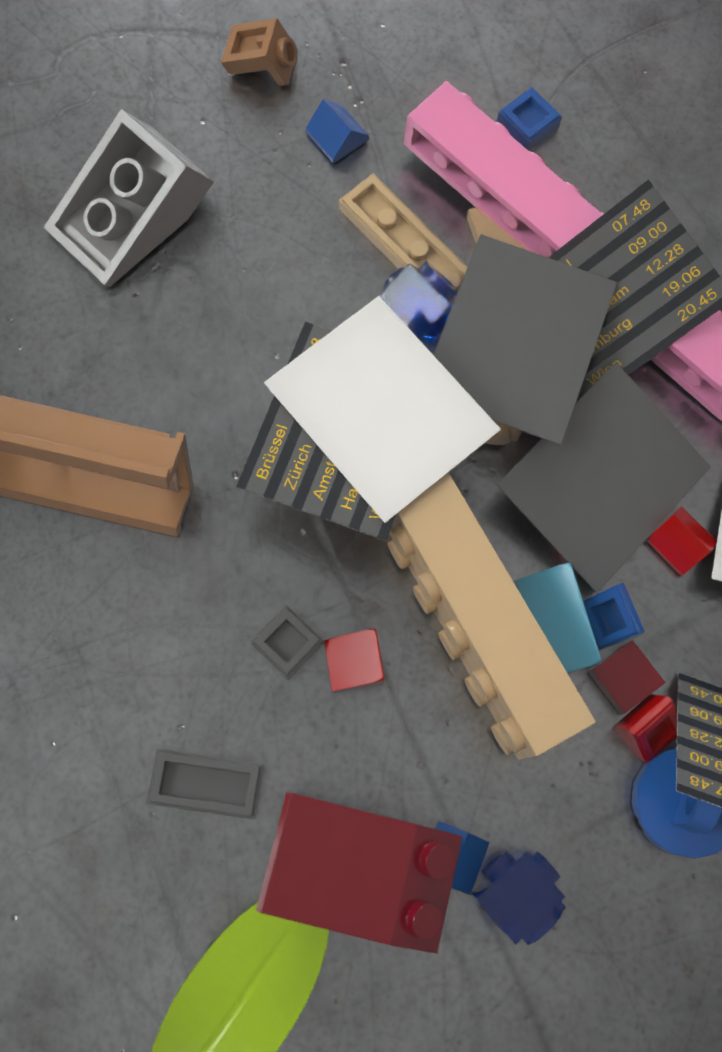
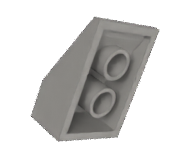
(126, 199)

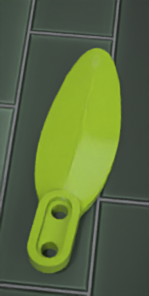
(246, 988)

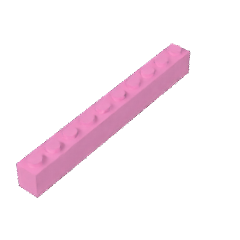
(538, 212)

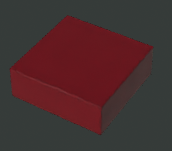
(626, 677)

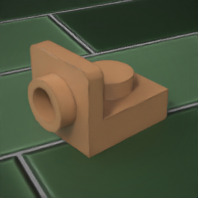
(259, 48)

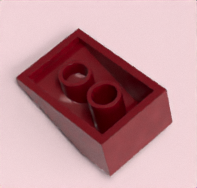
(360, 873)

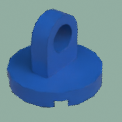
(673, 819)

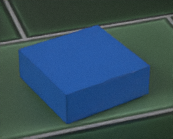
(529, 118)

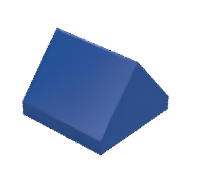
(335, 130)
(613, 616)
(469, 859)

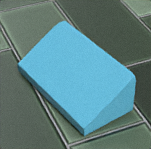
(561, 615)

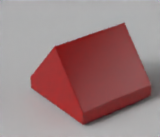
(682, 541)
(649, 726)

